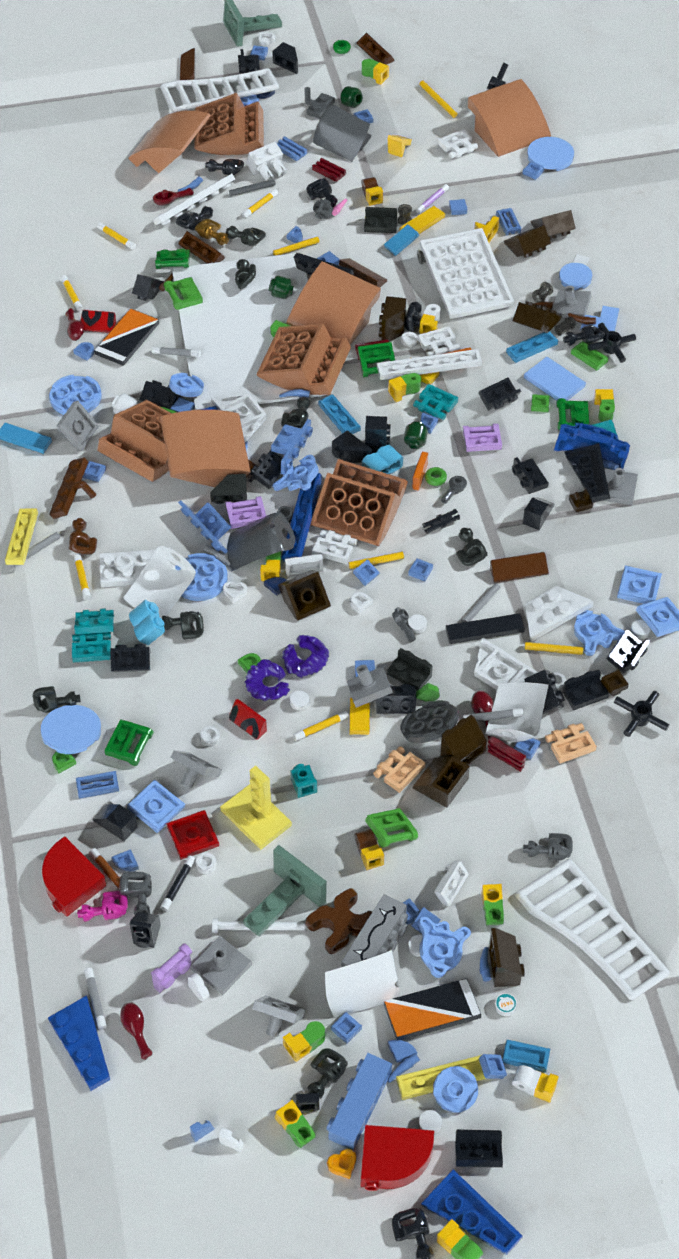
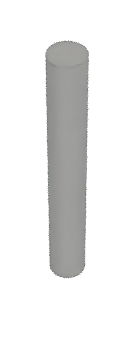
(44, 543)
(481, 603)

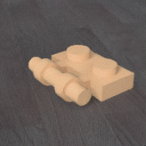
(572, 747)
(403, 773)

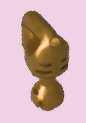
(208, 229)

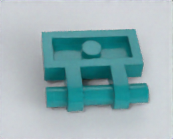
(439, 398)
(94, 621)
(86, 649)

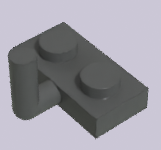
(319, 105)

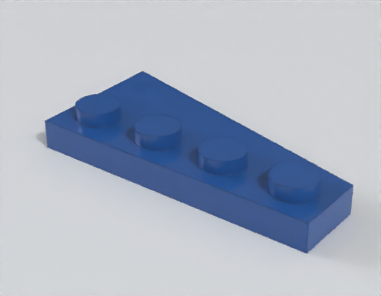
(80, 1039)
(472, 1213)

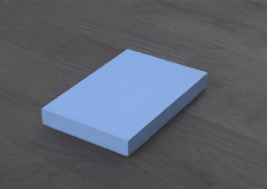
(554, 379)

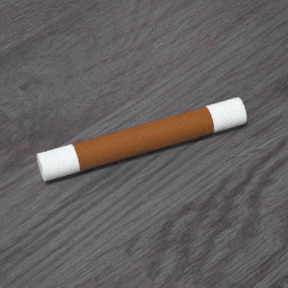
(105, 867)

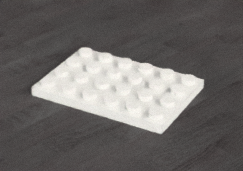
(466, 273)

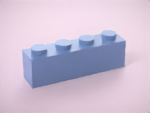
(360, 1101)

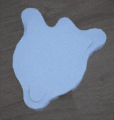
(299, 476)
(595, 630)
(441, 947)

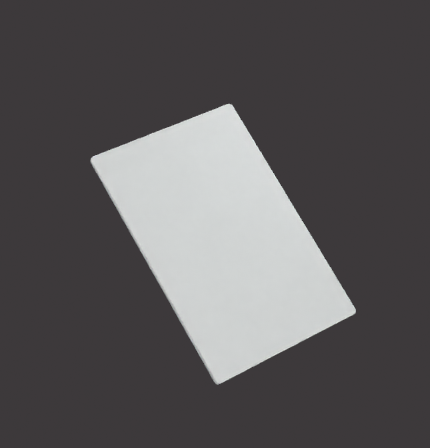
(235, 326)

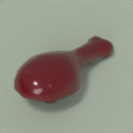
(167, 197)
(75, 327)
(481, 703)
(133, 1023)

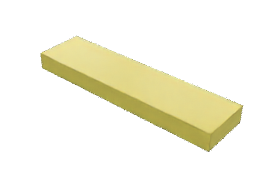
(21, 536)
(422, 1081)

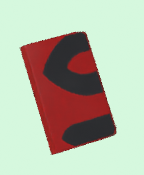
(98, 320)
(248, 719)

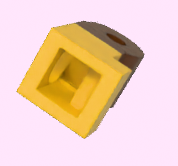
(371, 189)
(369, 849)

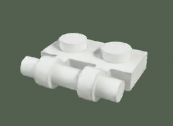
(454, 141)
(438, 338)
(334, 550)

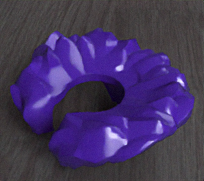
(313, 663)
(258, 673)

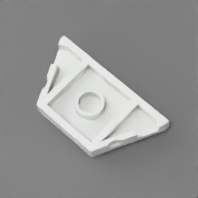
(250, 412)
(553, 610)
(498, 666)

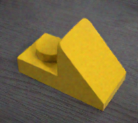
(397, 144)
(490, 228)

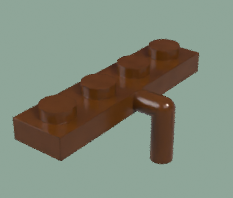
(69, 487)

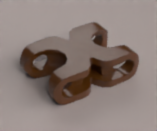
(338, 920)

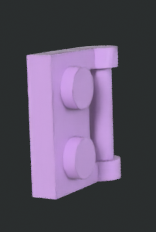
(482, 438)
(245, 512)
(172, 968)

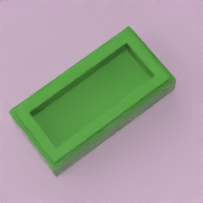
(592, 358)

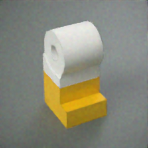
(430, 319)
(535, 1083)

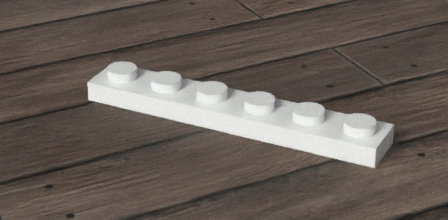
(189, 203)
(429, 364)

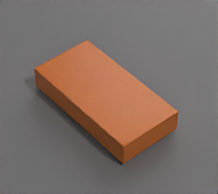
(420, 470)

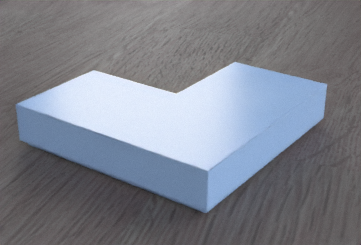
(608, 316)

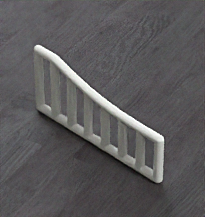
(210, 82)
(589, 948)

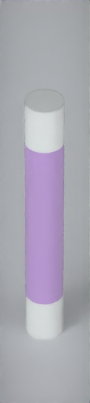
(432, 198)

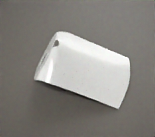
(161, 581)
(514, 696)
(362, 984)

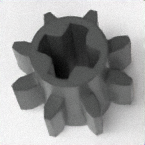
(322, 208)

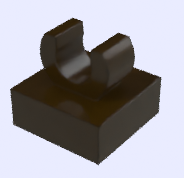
(580, 501)
(614, 683)

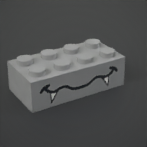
(379, 931)

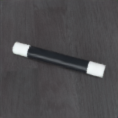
(177, 883)

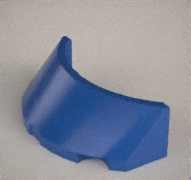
(585, 435)

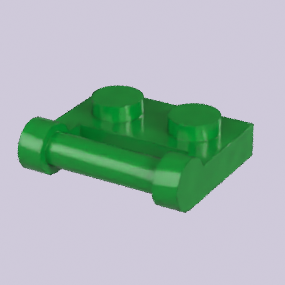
(172, 258)
(374, 354)
(578, 412)
(123, 738)

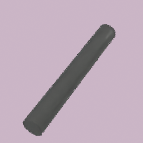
(240, 190)

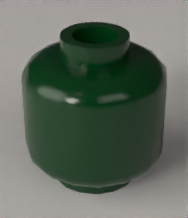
(351, 97)
(280, 287)
(415, 435)

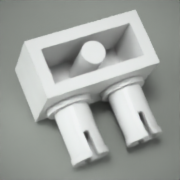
(265, 158)

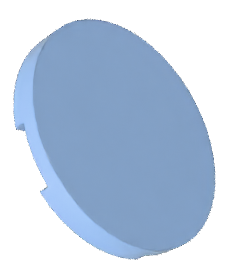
(551, 153)
(72, 389)
(208, 579)
(71, 729)

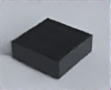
(308, 1102)

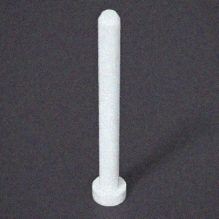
(218, 925)

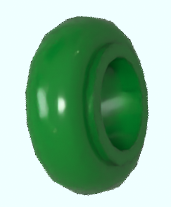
(341, 46)

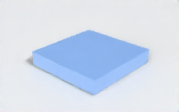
(639, 585)
(660, 616)
(156, 806)

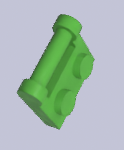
(188, 291)
(390, 821)

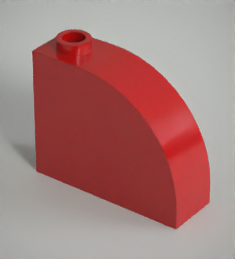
(70, 877)
(394, 1156)

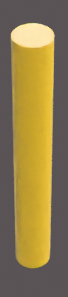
(296, 246)
(376, 560)
(553, 648)

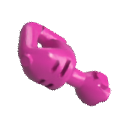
(108, 909)

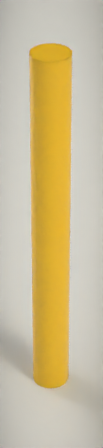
(438, 99)

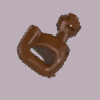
(79, 541)

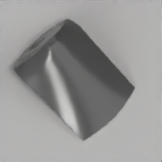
(340, 132)
(259, 540)

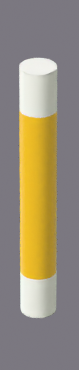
(260, 203)
(117, 236)
(71, 292)
(82, 576)
(321, 725)

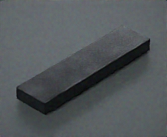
(484, 628)

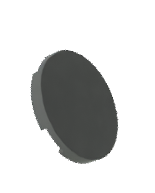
(429, 721)

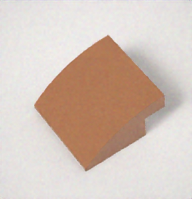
(508, 117)
(231, 127)
(168, 139)
(335, 300)
(304, 359)
(138, 440)
(204, 445)
(358, 502)

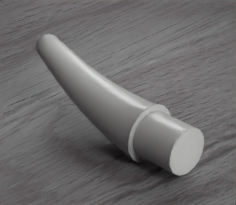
(207, 549)

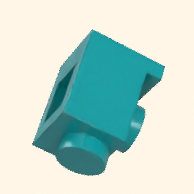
(303, 780)

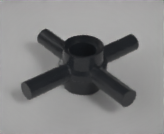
(496, 82)
(612, 342)
(643, 719)

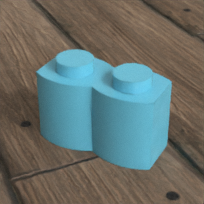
(384, 460)
(146, 622)

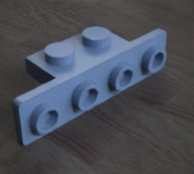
(290, 442)
(210, 522)

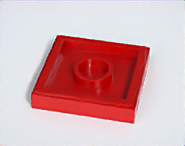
(192, 834)

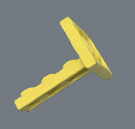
(255, 813)

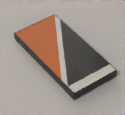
(126, 337)
(432, 1009)

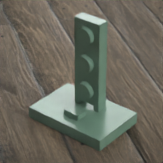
(238, 25)
(297, 881)

